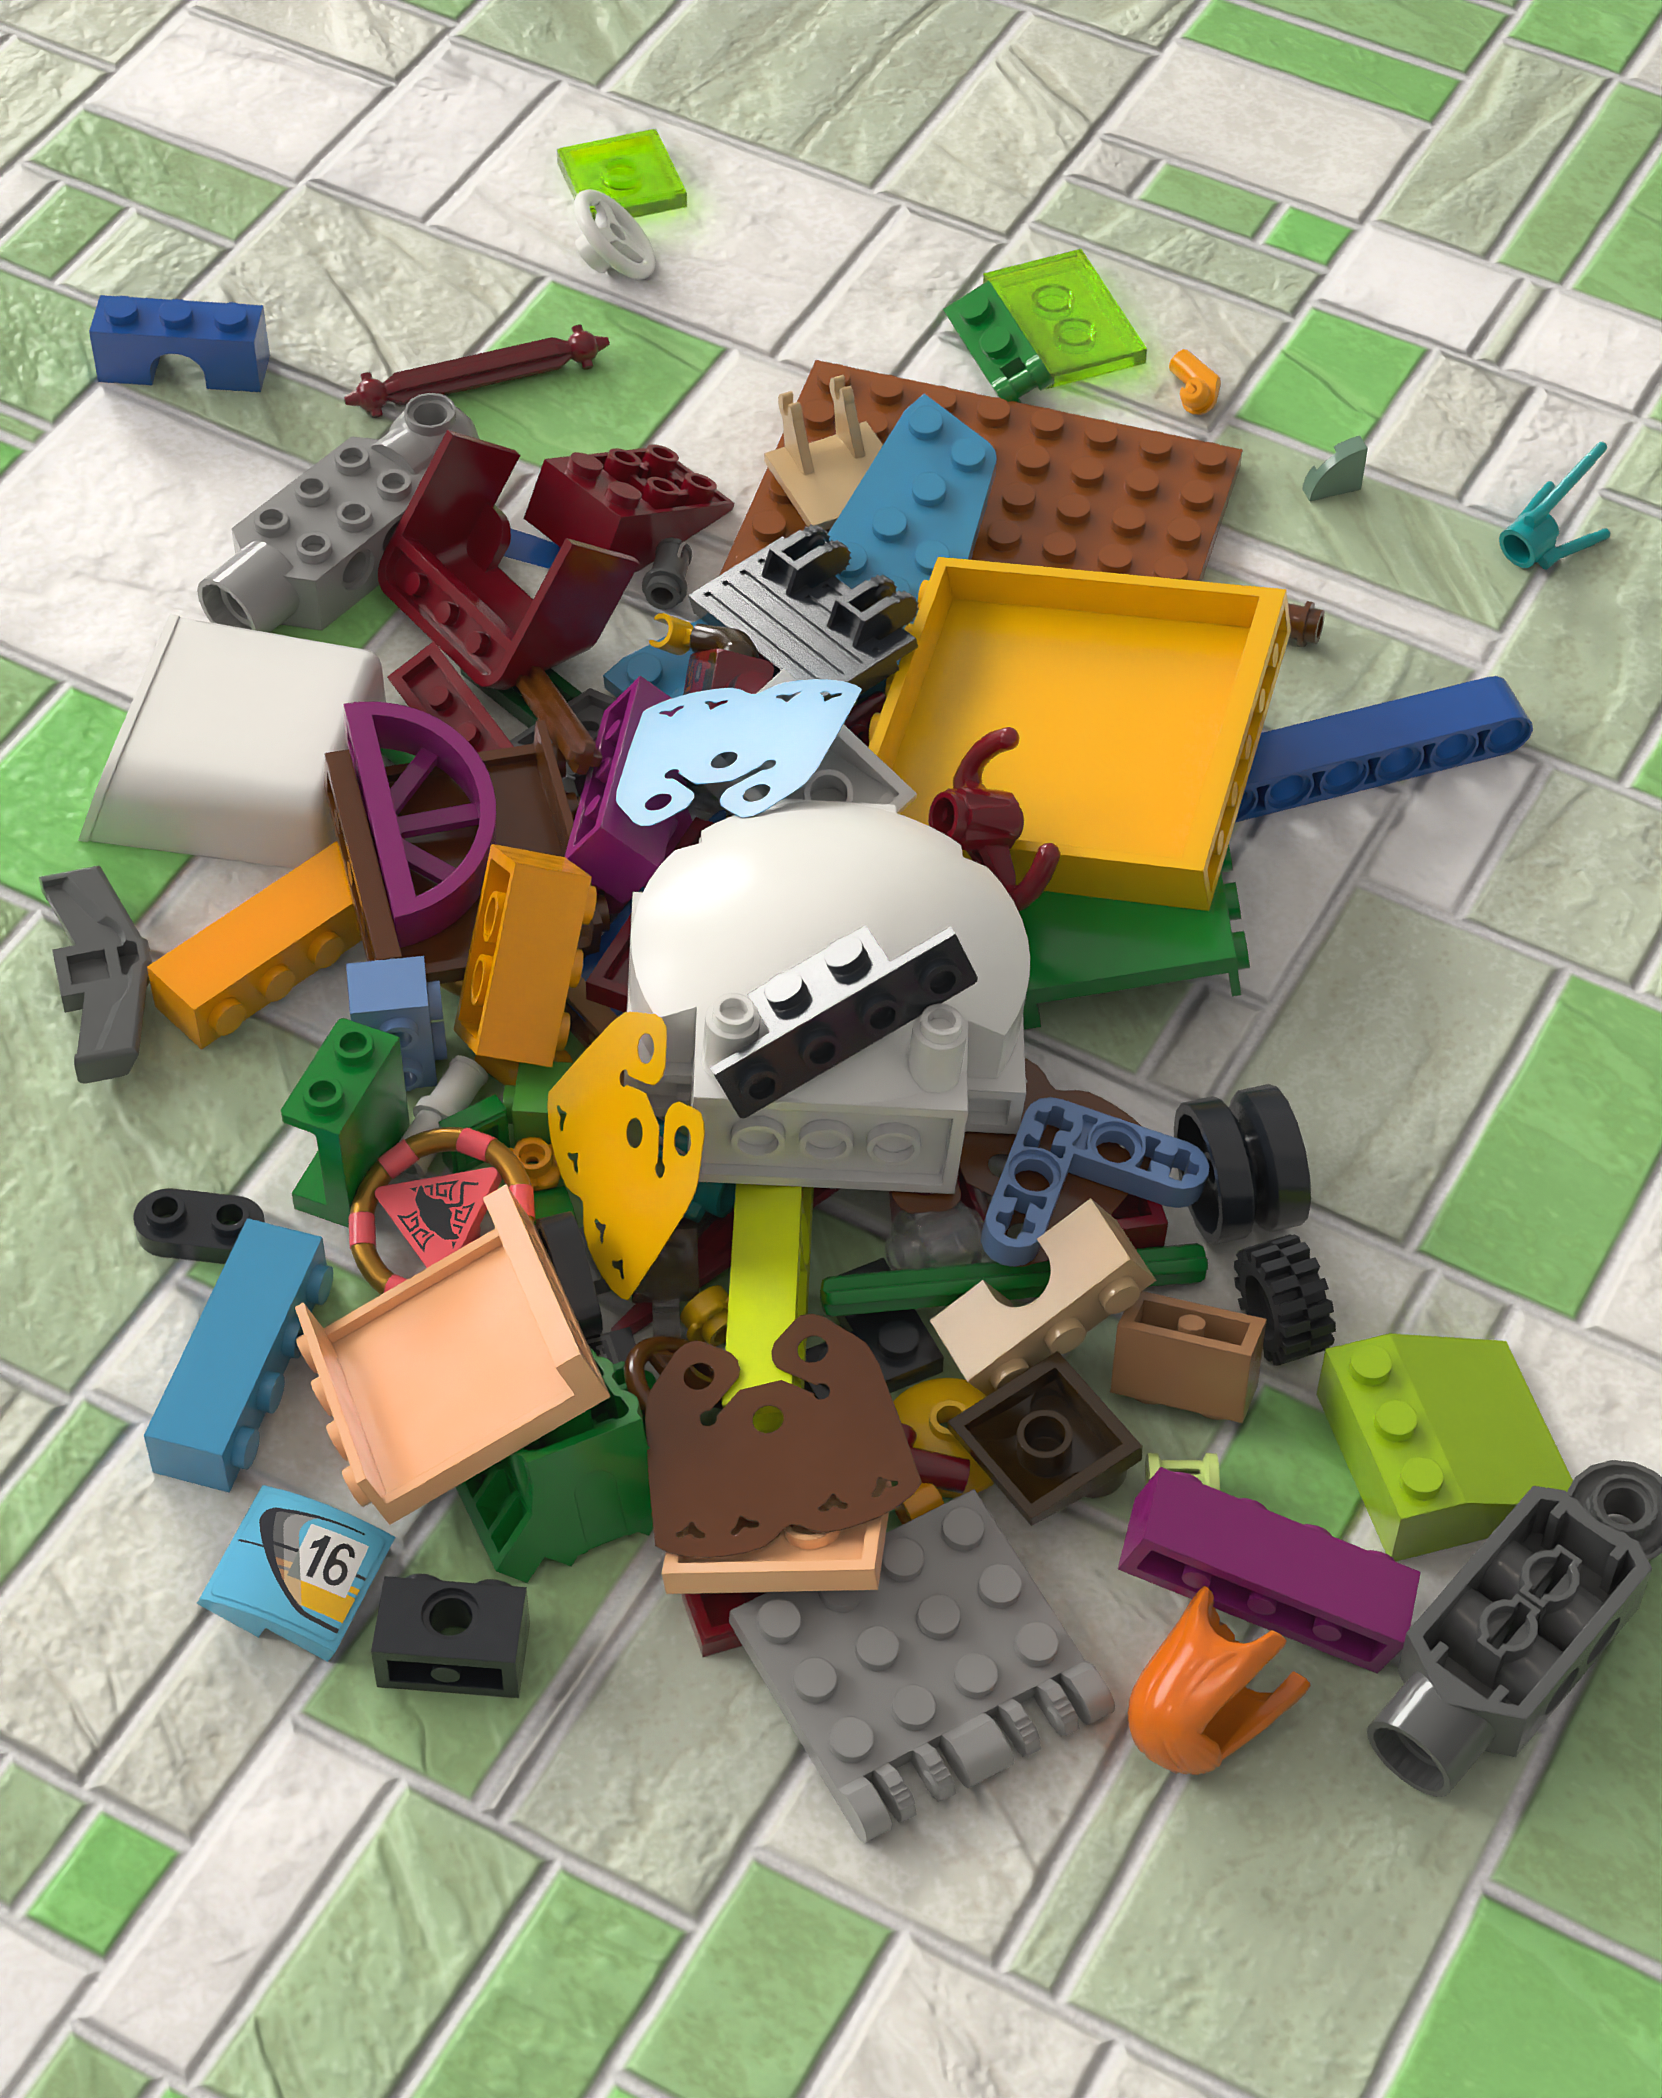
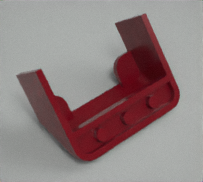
(449, 580)

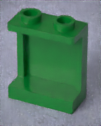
(355, 1109)

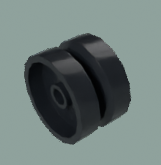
(1253, 1163)

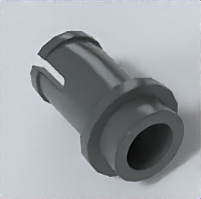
(665, 582)

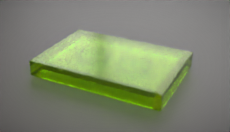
(1069, 317)

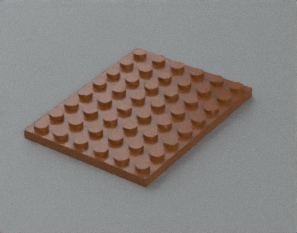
(1063, 485)

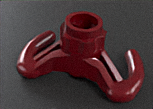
(991, 821)

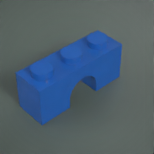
(220, 337)

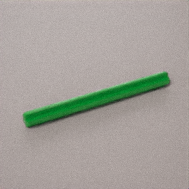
(944, 1285)

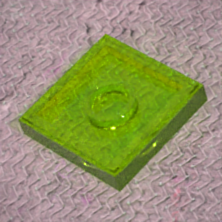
(628, 169)

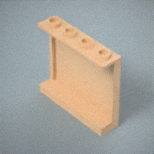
(452, 1367)

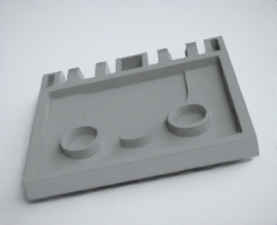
(921, 1666)

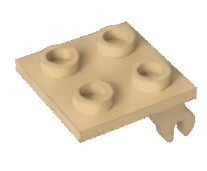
(825, 472)

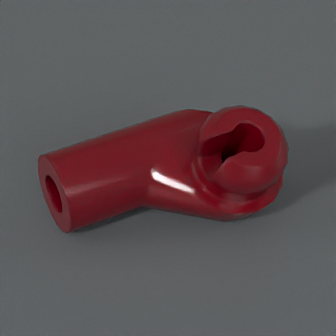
(939, 1469)

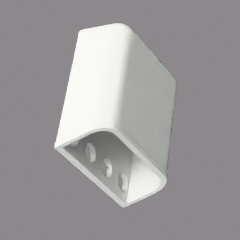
(231, 745)

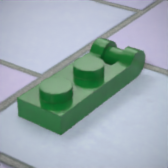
(997, 344)

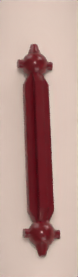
(477, 370)

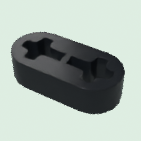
(567, 1253)

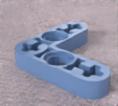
(1076, 1153)

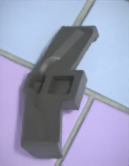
(100, 972)

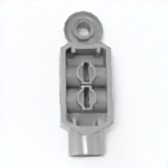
(324, 534)

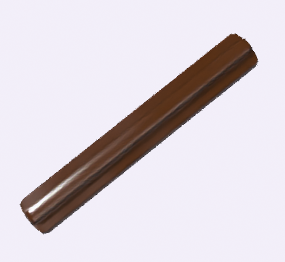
(561, 721)

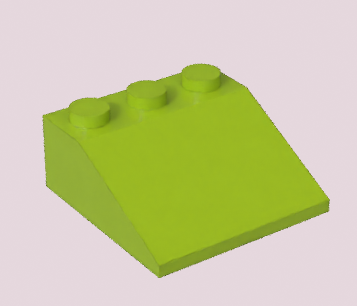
(1436, 1436)

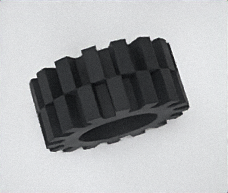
(1284, 1287)

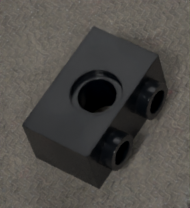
(478, 1661)

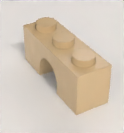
(1090, 1279)

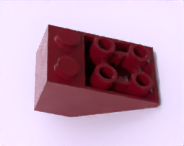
(623, 500)

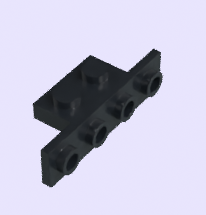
(836, 1009)

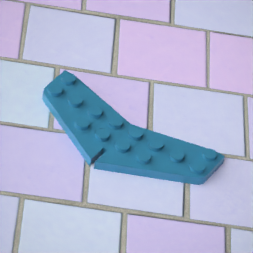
(910, 507)

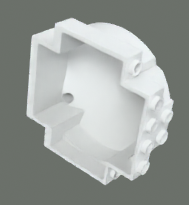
(771, 896)

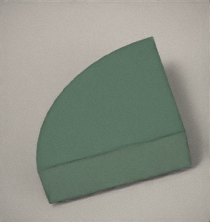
(1339, 473)

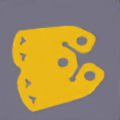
(612, 1177)

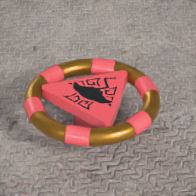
(433, 1212)

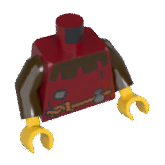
(719, 658)

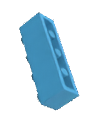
(237, 1357)

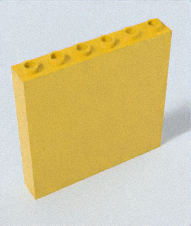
(1127, 709)

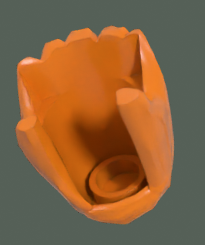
(1193, 1695)

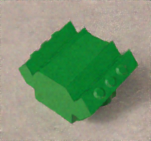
(568, 1486)

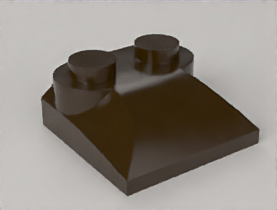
(1047, 1440)

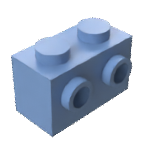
(401, 1002)

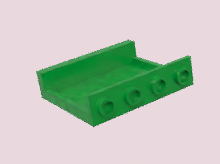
(1116, 945)

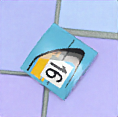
(296, 1570)

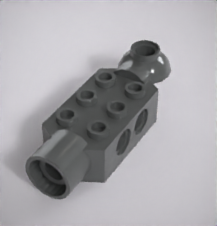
(1520, 1624)

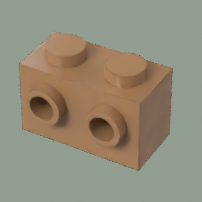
(1188, 1356)

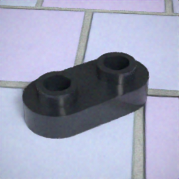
(197, 1224)

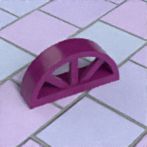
(433, 744)

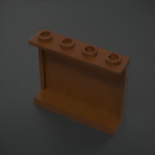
(530, 816)

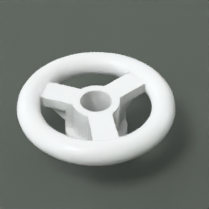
(612, 238)

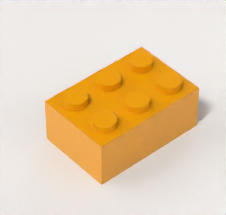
(524, 956)

